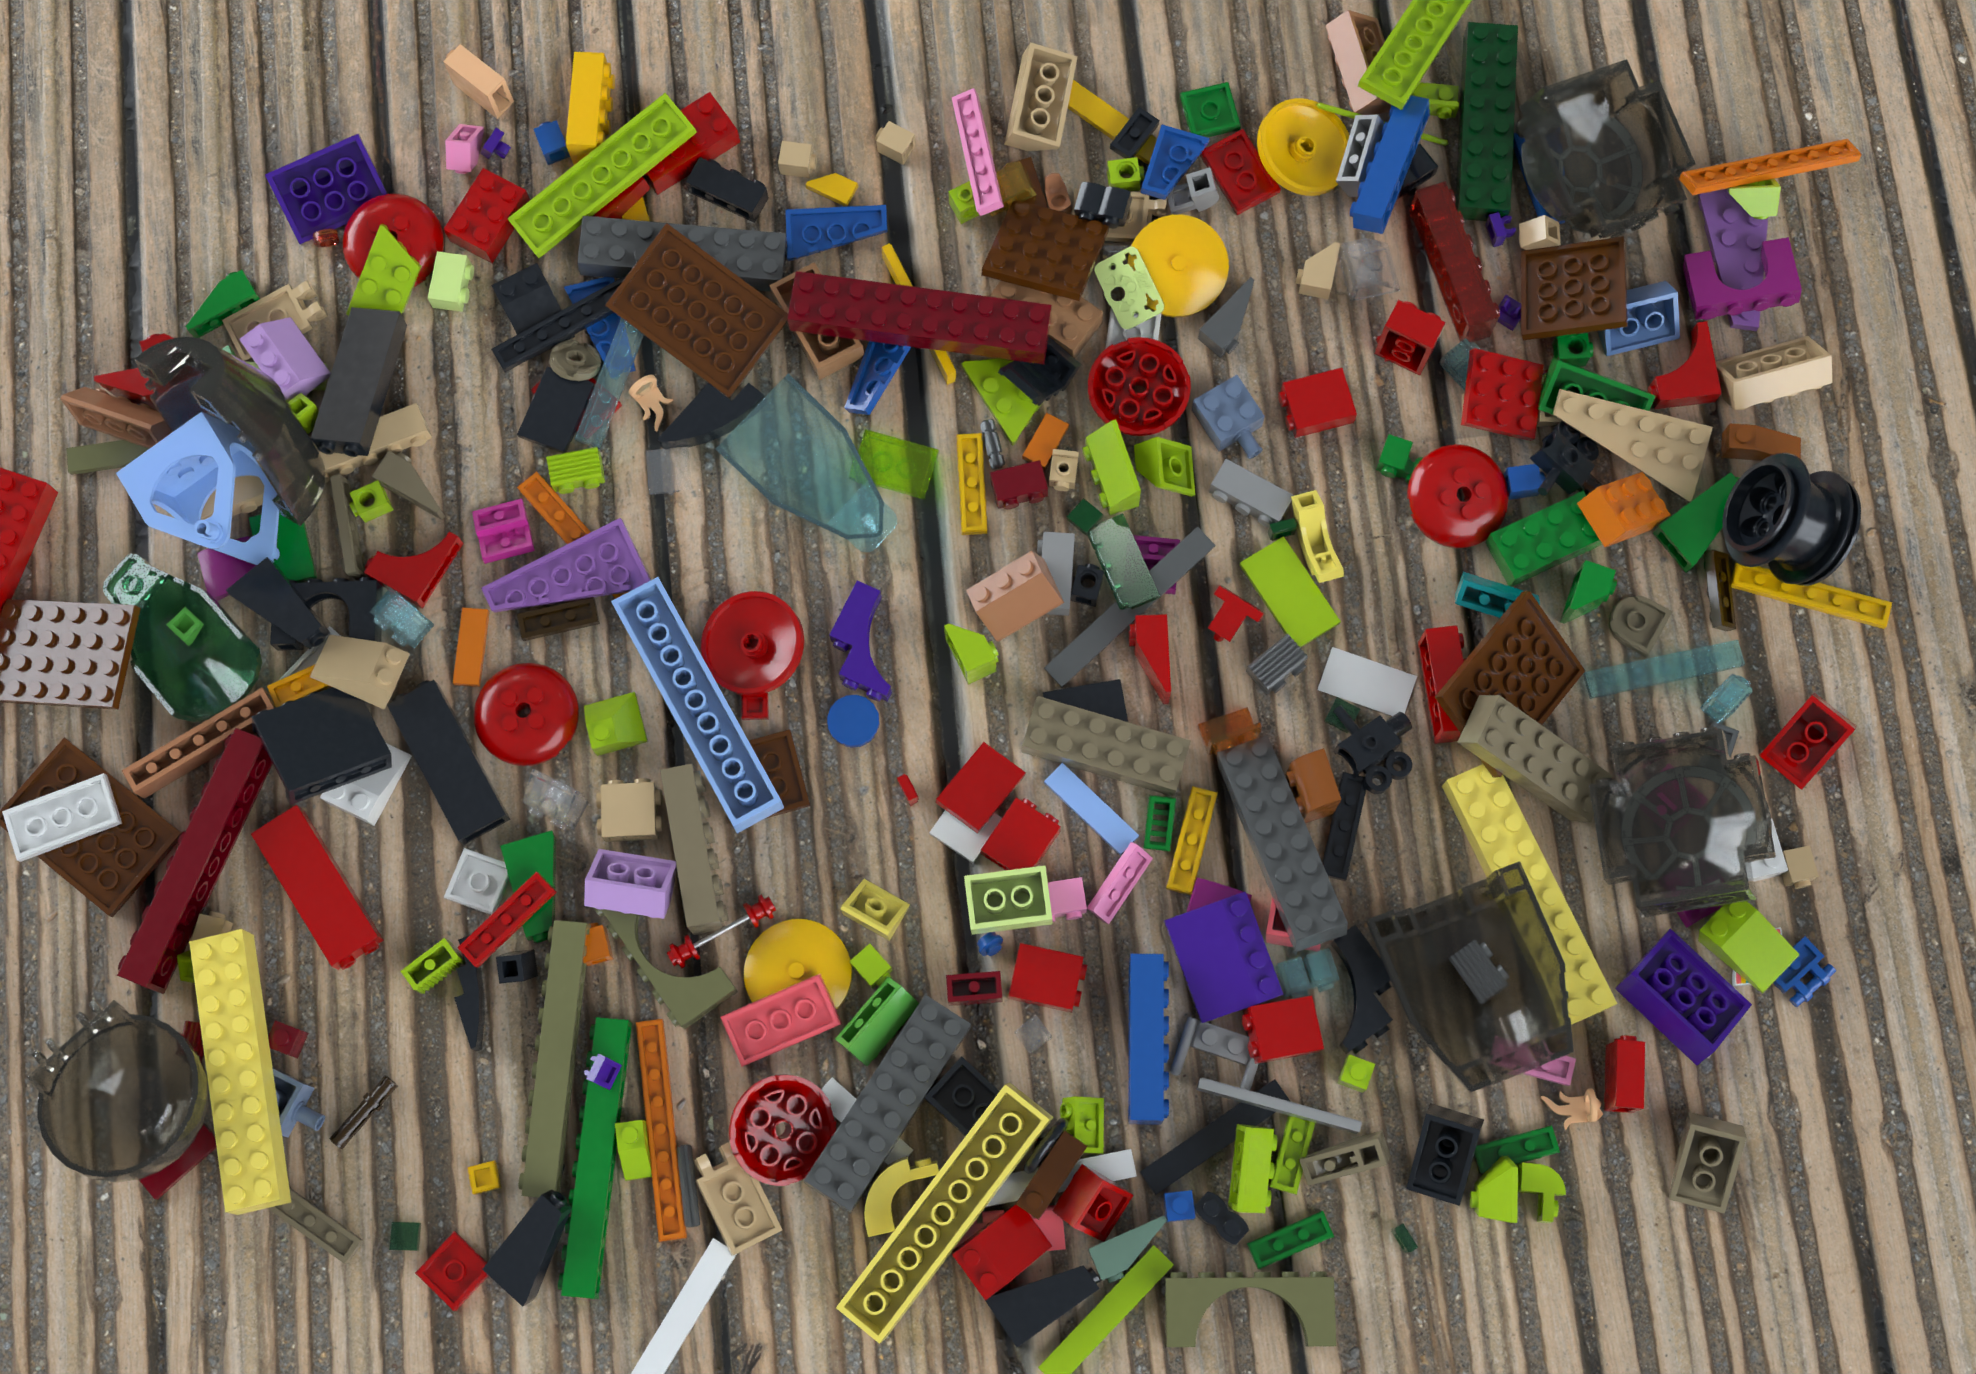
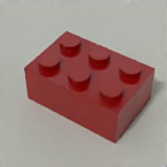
(483, 214)
(1414, 339)

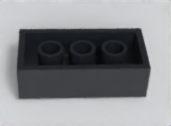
(962, 1096)

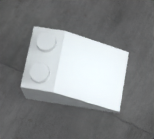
(369, 795)

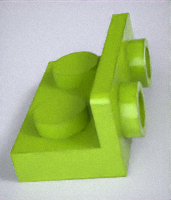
(1442, 98)
(1085, 1121)

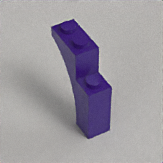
(852, 633)

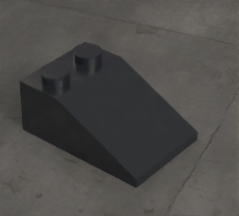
(527, 299)
(1444, 1154)

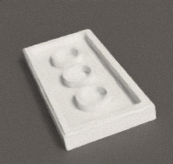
(62, 817)

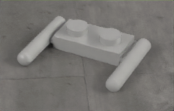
(1215, 1042)

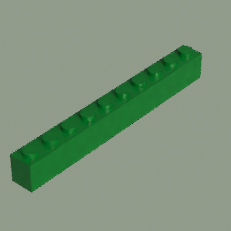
(595, 1165)

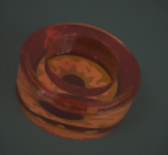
(325, 238)

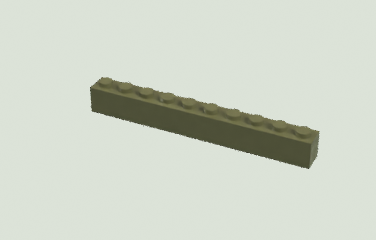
(555, 1060)

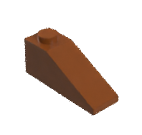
(1756, 442)

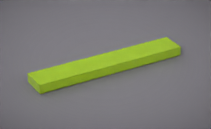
(1107, 1313)

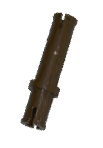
(371, 1103)

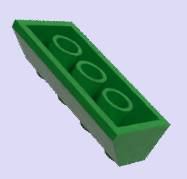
(1585, 382)

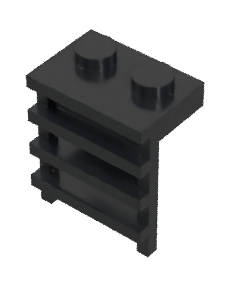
(1045, 379)

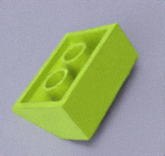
(1112, 469)
(1252, 1169)

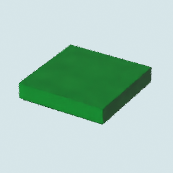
(1210, 110)

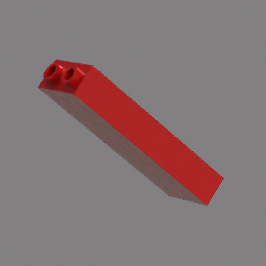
(317, 888)

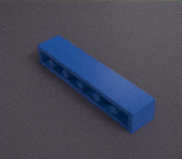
(1389, 165)

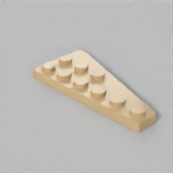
(1652, 442)

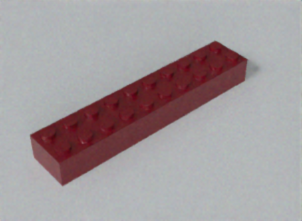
(919, 317)
(197, 862)

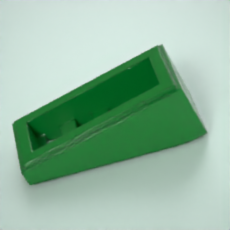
(1165, 800)

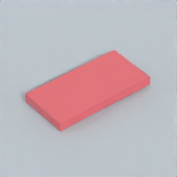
(781, 1020)

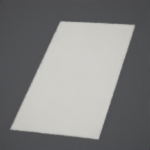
(1366, 682)

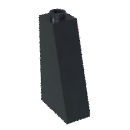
(277, 601)
(528, 1250)
(1039, 1303)

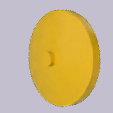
(1302, 146)
(1184, 263)
(794, 953)

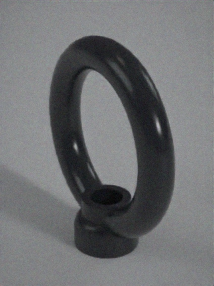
(1044, 1144)

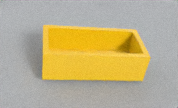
(589, 104)

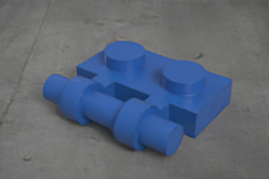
(1807, 961)

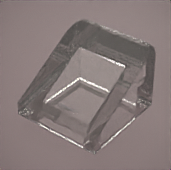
(1113, 248)
(1033, 1034)

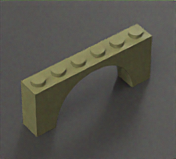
(685, 996)
(1308, 1297)

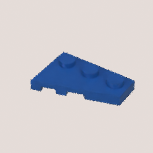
(1171, 159)

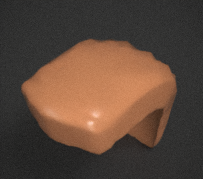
(1057, 193)

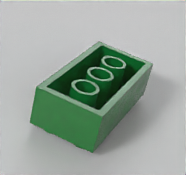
(1542, 540)

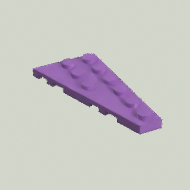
(1735, 247)
(586, 568)

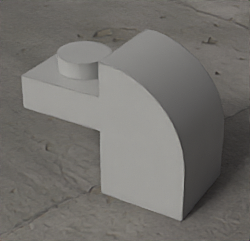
(1197, 194)

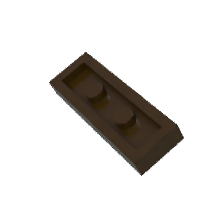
(1719, 590)
(558, 619)

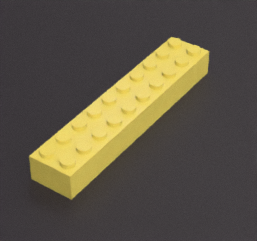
(1503, 838)
(239, 1072)
(944, 1212)

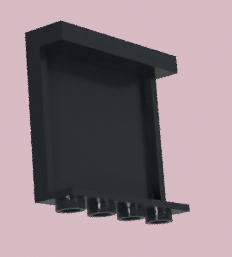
(321, 743)

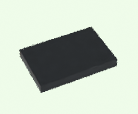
(555, 411)
(1101, 698)

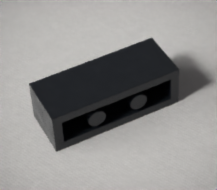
(727, 189)

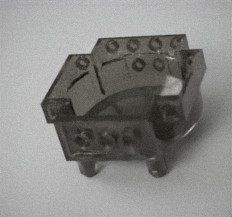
(1604, 151)
(1682, 822)

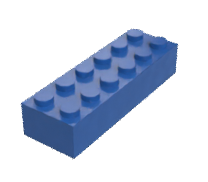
(1146, 1039)

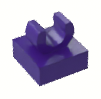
(495, 145)
(1496, 229)
(1509, 312)
(603, 1071)

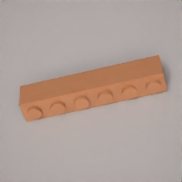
(194, 746)

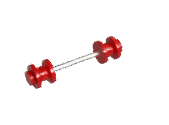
(680, 953)

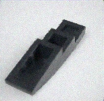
(472, 1003)

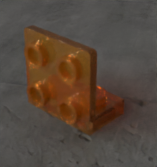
(1228, 731)

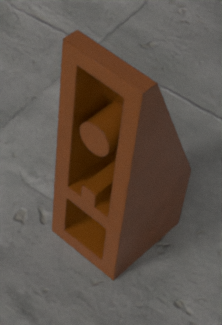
(1051, 1175)

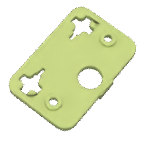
(1135, 284)

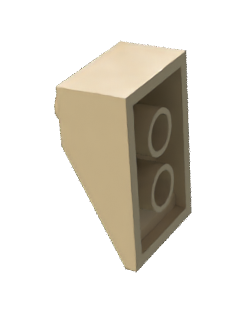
(360, 668)

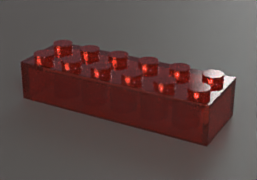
(1454, 262)

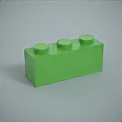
(877, 1021)

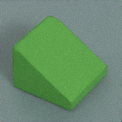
(185, 626)

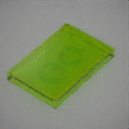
(898, 463)

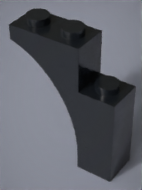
(1367, 977)

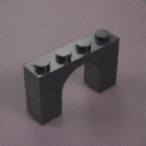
(359, 597)

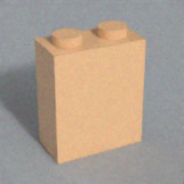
(478, 81)

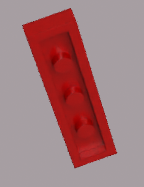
(507, 919)

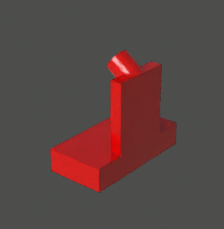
(1232, 614)

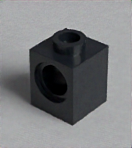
(1084, 595)

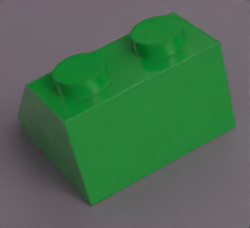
(1588, 590)

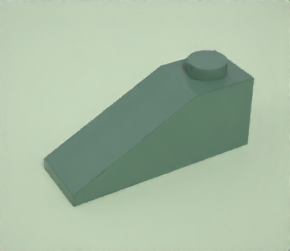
(1121, 1251)

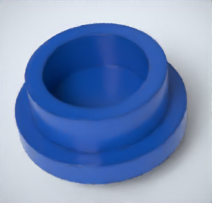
(990, 944)

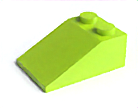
(1748, 944)

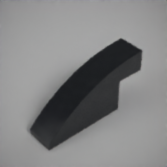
(709, 417)

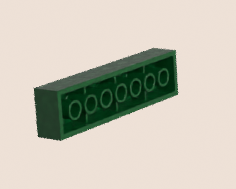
(1486, 120)

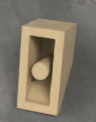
(1318, 273)

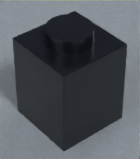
(516, 966)

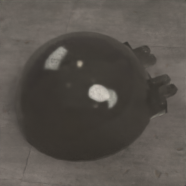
(120, 1095)

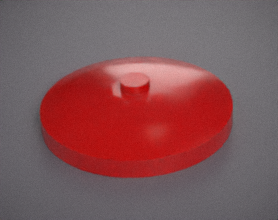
(752, 643)

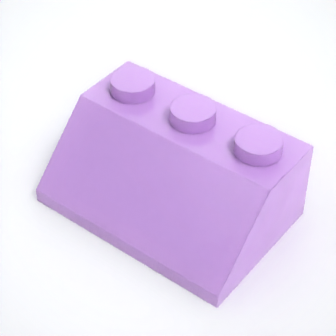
(286, 356)
(630, 883)

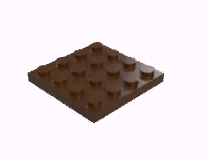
(1045, 250)
(1573, 288)

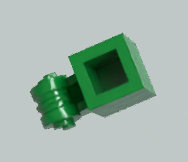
(1395, 458)

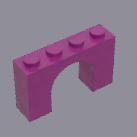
(1713, 298)

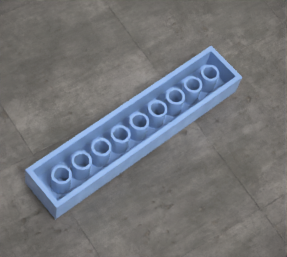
(697, 705)

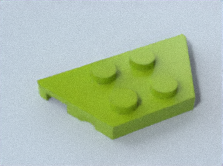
(386, 275)
(1004, 400)

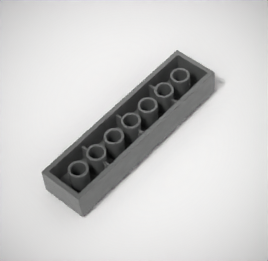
(615, 245)
(1282, 844)
(887, 1104)

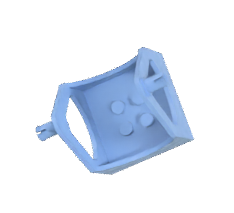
(182, 476)

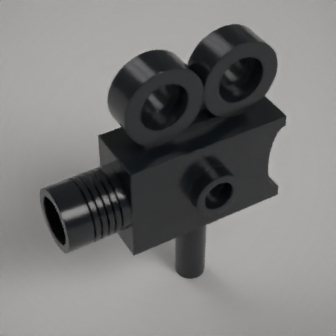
(1567, 461)
(1372, 745)

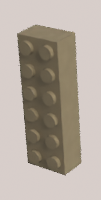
(1105, 746)
(1532, 756)
(693, 850)

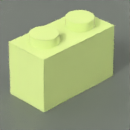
(450, 281)

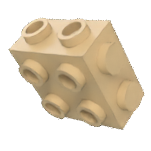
(629, 810)

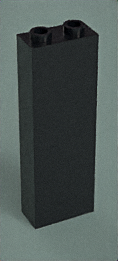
(359, 382)
(448, 761)

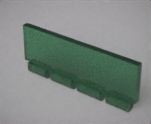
(1123, 563)

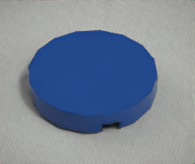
(853, 721)

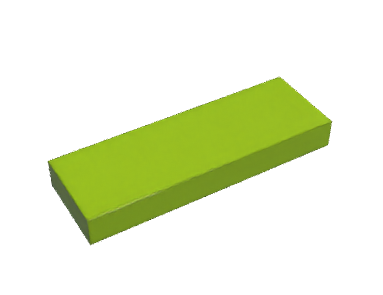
(1293, 1146)

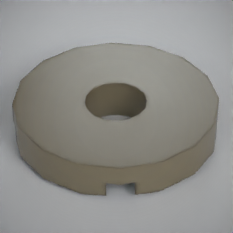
(580, 370)

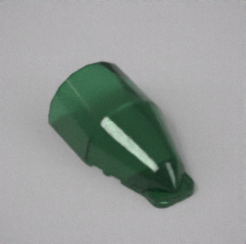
(186, 679)

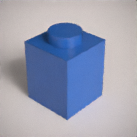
(551, 142)
(1523, 481)
(1179, 1206)

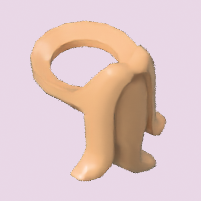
(648, 396)
(1580, 1108)

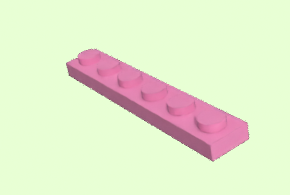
(977, 152)

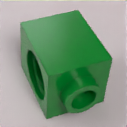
(1578, 341)

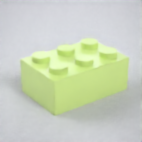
(1008, 900)

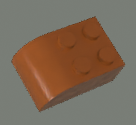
(1313, 785)

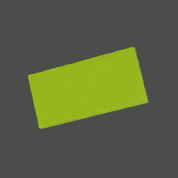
(1289, 592)

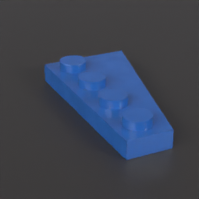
(827, 228)
(605, 329)

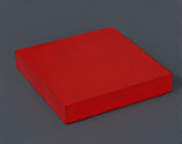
(454, 1271)

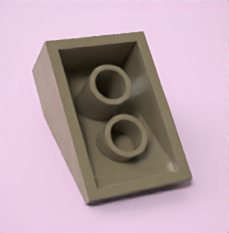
(1707, 1162)

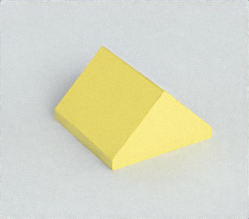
(875, 909)

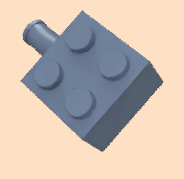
(1230, 416)
(292, 1100)

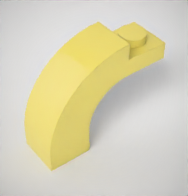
(1314, 537)
(878, 1207)

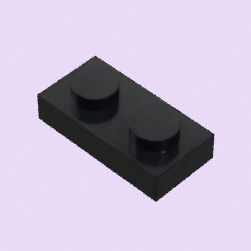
(1134, 134)

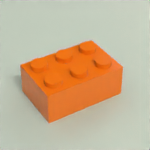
(1623, 509)

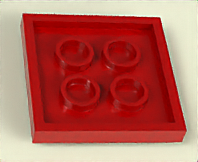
(1502, 394)

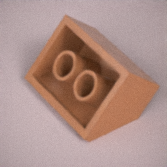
(1015, 595)

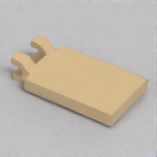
(1138, 216)
(277, 305)
(736, 1202)

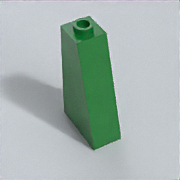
(1696, 524)
(522, 861)

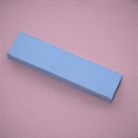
(1091, 809)

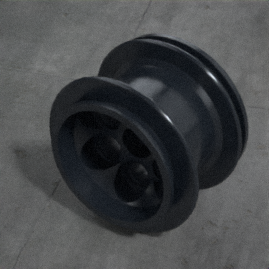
(1791, 520)

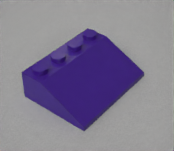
(326, 187)
(1223, 957)
(1683, 997)

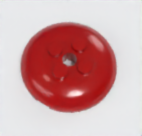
(406, 218)
(1144, 364)
(1435, 499)
(541, 733)
(806, 1133)

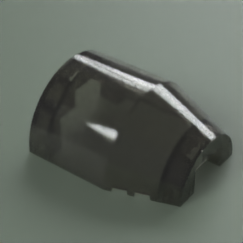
(200, 377)
(1513, 1029)

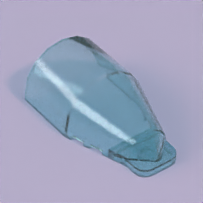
(809, 466)

